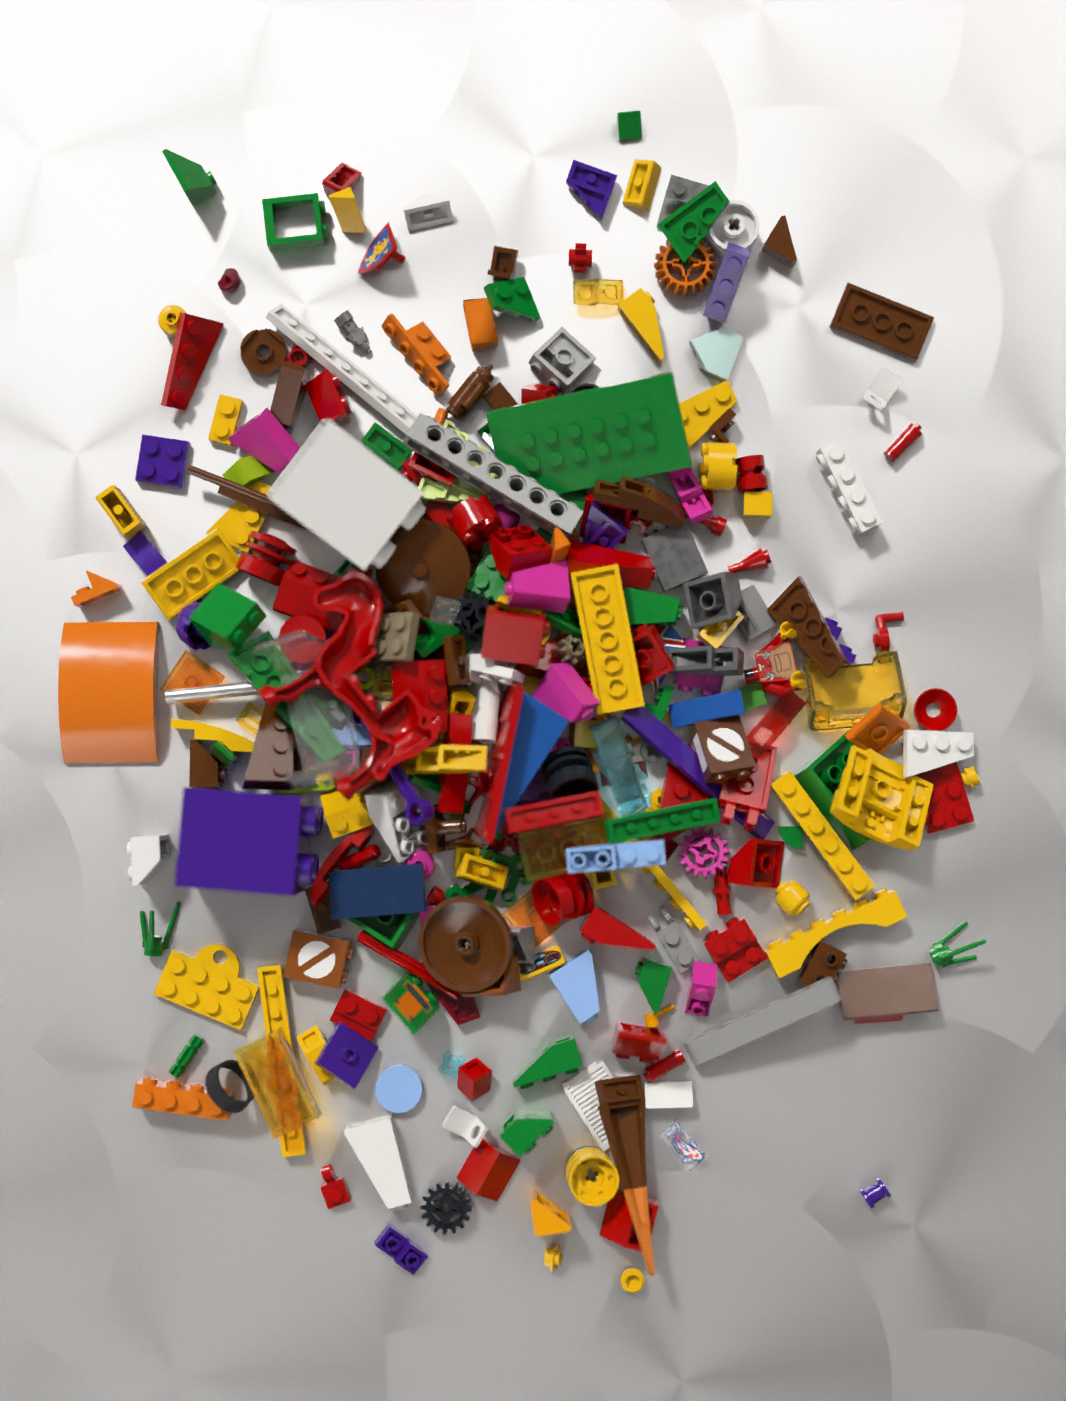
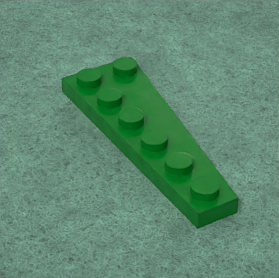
(259, 670)

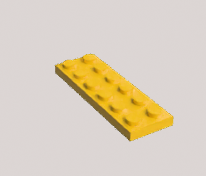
(607, 638)

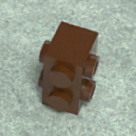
(819, 966)

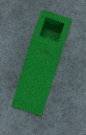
(554, 1059)

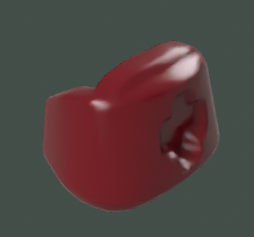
(229, 281)

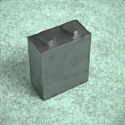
(674, 556)

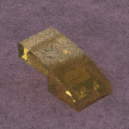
(597, 291)

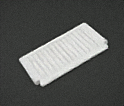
(583, 1096)

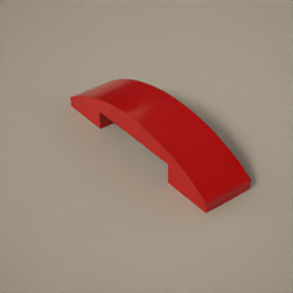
(357, 840)

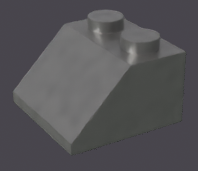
(677, 194)
(712, 599)

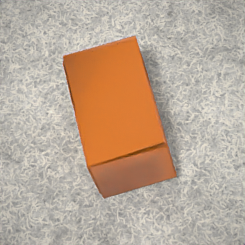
(480, 323)

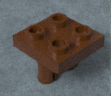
(438, 828)

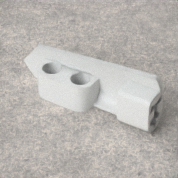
(486, 707)

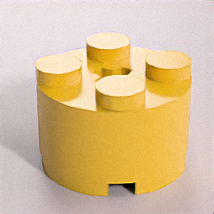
(718, 466)

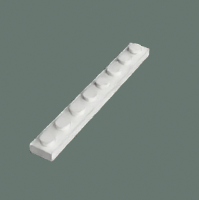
(344, 368)

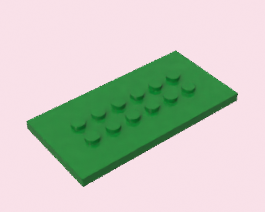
(594, 434)

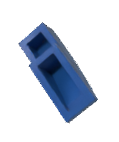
(706, 708)

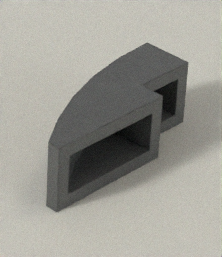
(707, 661)

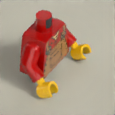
(777, 665)

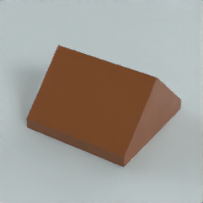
(507, 984)

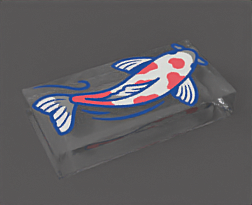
(683, 1145)

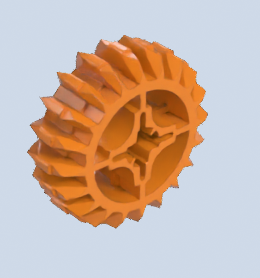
(677, 267)

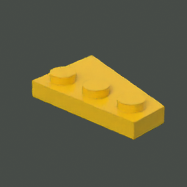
(241, 520)

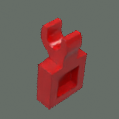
(334, 1190)

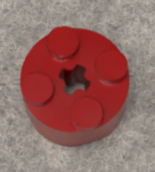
(473, 521)

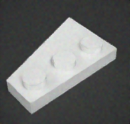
(933, 749)

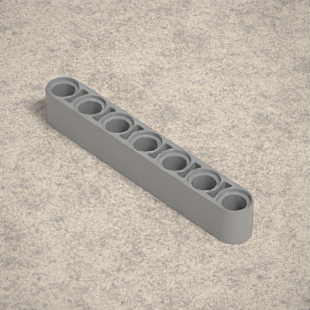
(763, 1021)

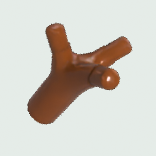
(465, 840)

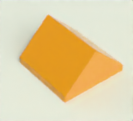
(547, 1216)

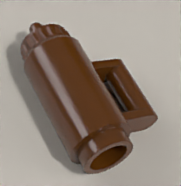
(470, 392)

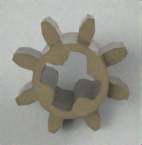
(571, 650)

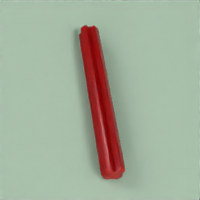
(403, 961)

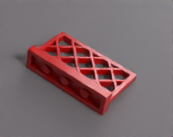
(552, 813)

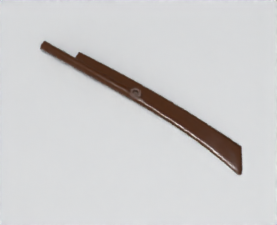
(245, 495)

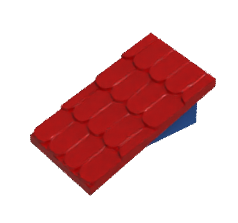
(523, 742)

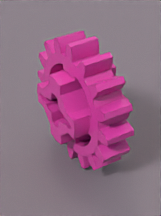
(712, 856)

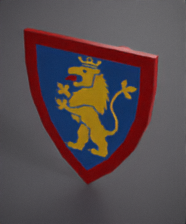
(381, 251)

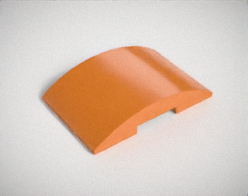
(109, 692)

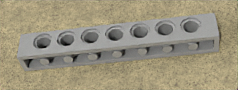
(480, 477)

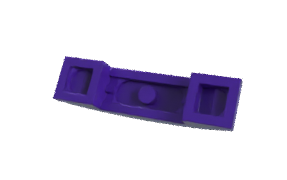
(145, 554)

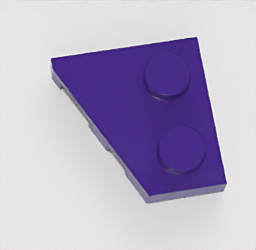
(591, 186)

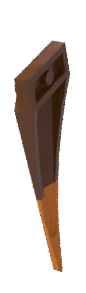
(624, 1124)

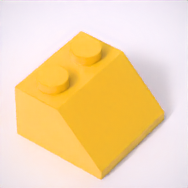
(344, 815)

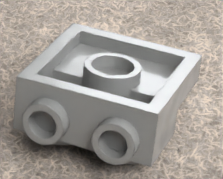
(561, 360)

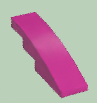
(690, 494)

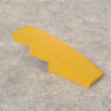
(205, 731)
(447, 760)

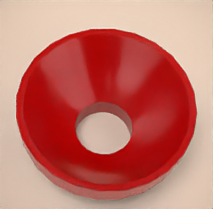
(946, 705)

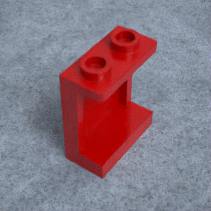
(514, 637)

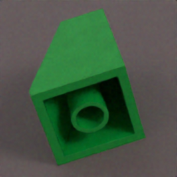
(227, 618)

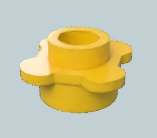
(553, 1258)

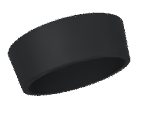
(218, 1094)

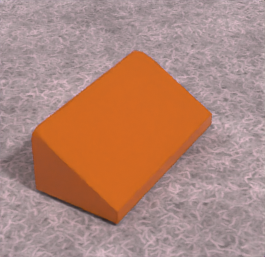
(560, 546)

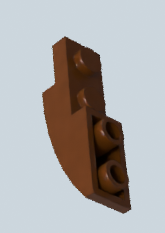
(649, 502)

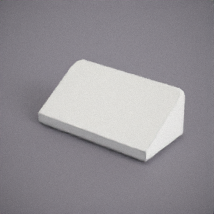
(668, 1094)

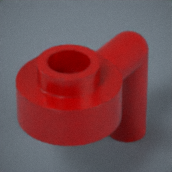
(881, 637)

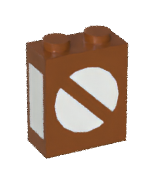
(318, 958)

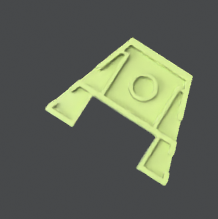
(459, 490)

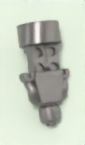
(355, 334)

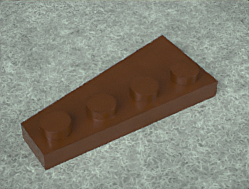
(813, 632)

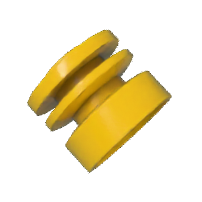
(593, 1190)

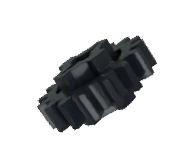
(467, 620)
(455, 1207)

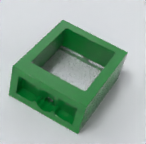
(297, 222)

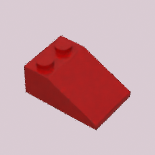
(609, 930)
(638, 1042)

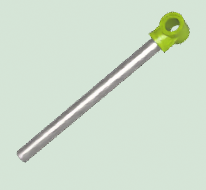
(234, 690)

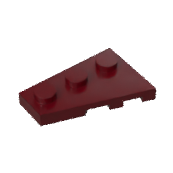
(461, 1009)

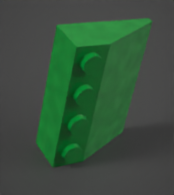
(820, 781)

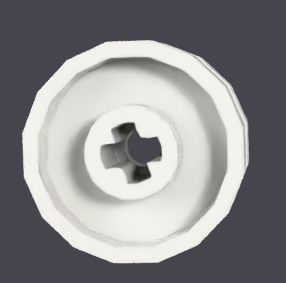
(742, 220)

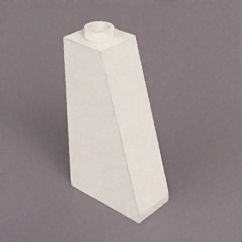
(382, 1158)

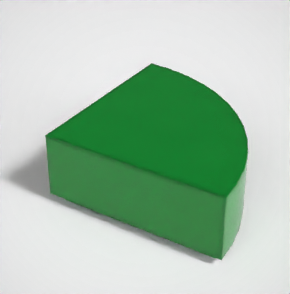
(792, 836)

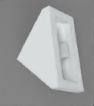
(427, 211)

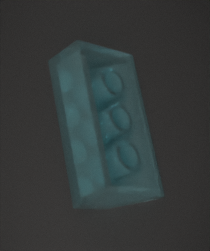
(619, 767)

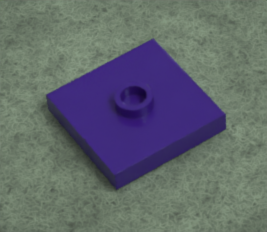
(346, 1055)

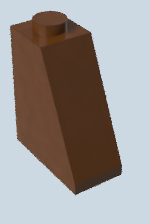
(289, 394)

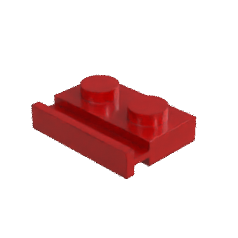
(358, 1014)

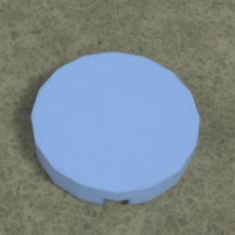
(398, 1088)

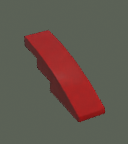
(455, 784)

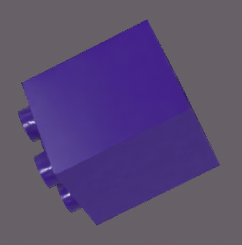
(247, 841)

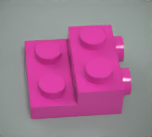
(707, 684)

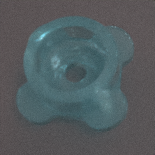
(448, 1058)

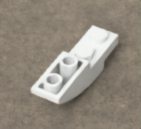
(488, 669)

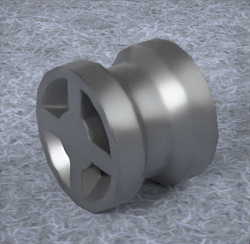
(647, 750)

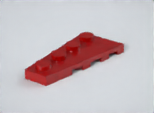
(189, 355)

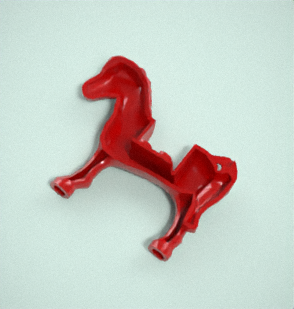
(395, 730)

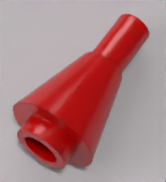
(755, 561)

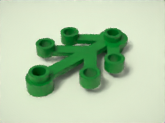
(515, 873)

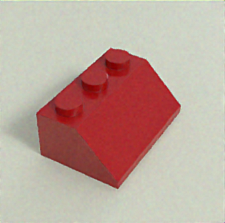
(297, 594)
(426, 681)

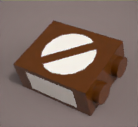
(722, 749)

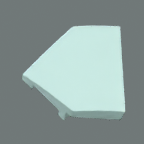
(717, 351)

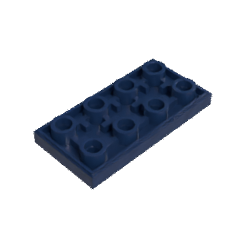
(377, 891)

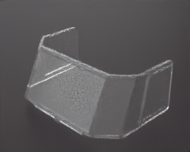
(318, 718)

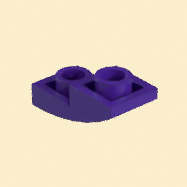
(401, 1248)

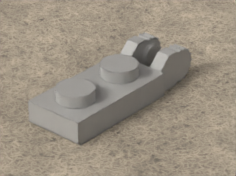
(674, 941)

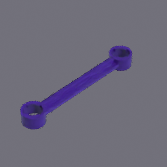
(406, 789)

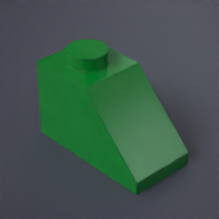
(653, 980)

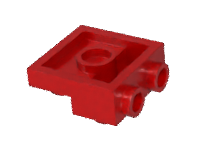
(650, 654)
(734, 948)

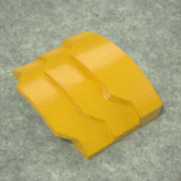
(880, 801)

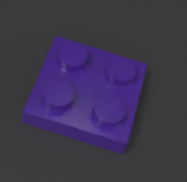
(162, 461)

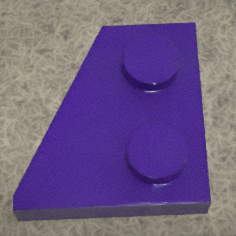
(603, 528)

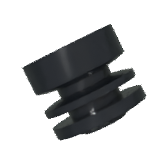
(568, 772)

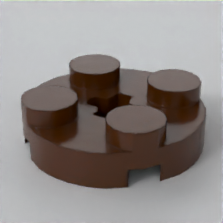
(261, 339)

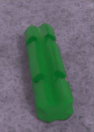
(186, 1055)

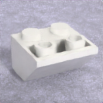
(147, 857)

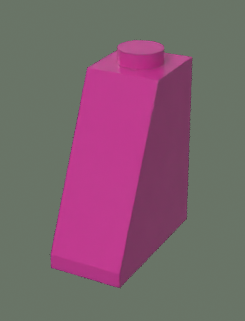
(266, 441)
(540, 588)
(566, 693)

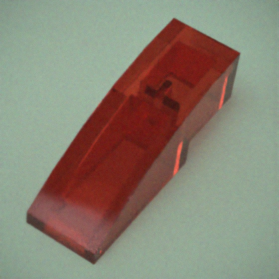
(774, 722)

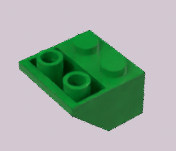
(525, 1128)

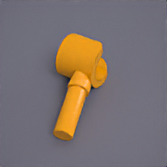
(651, 1018)

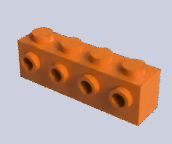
(177, 1098)

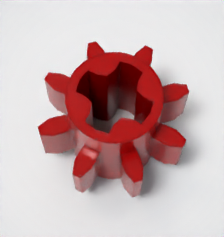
(580, 258)

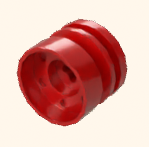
(265, 558)
(562, 897)

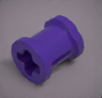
(875, 1193)

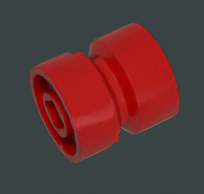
(750, 474)

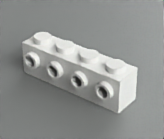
(849, 487)

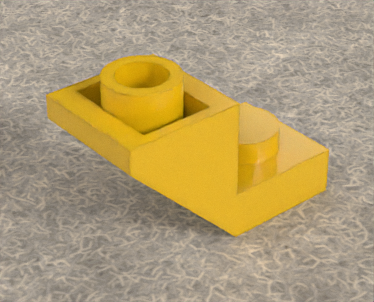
(312, 1043)

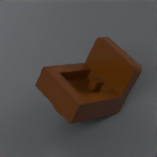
(503, 263)

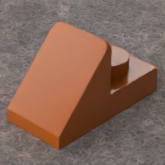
(100, 588)

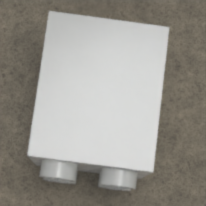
(347, 495)

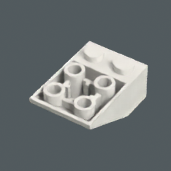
(388, 814)

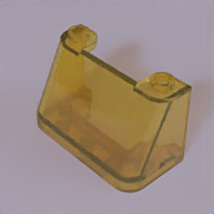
(853, 691)

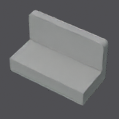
(755, 614)

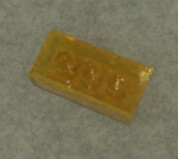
(544, 849)
(277, 1083)

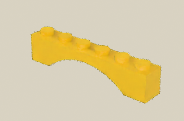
(822, 835)
(790, 954)

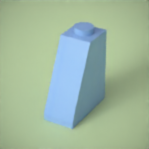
(578, 986)

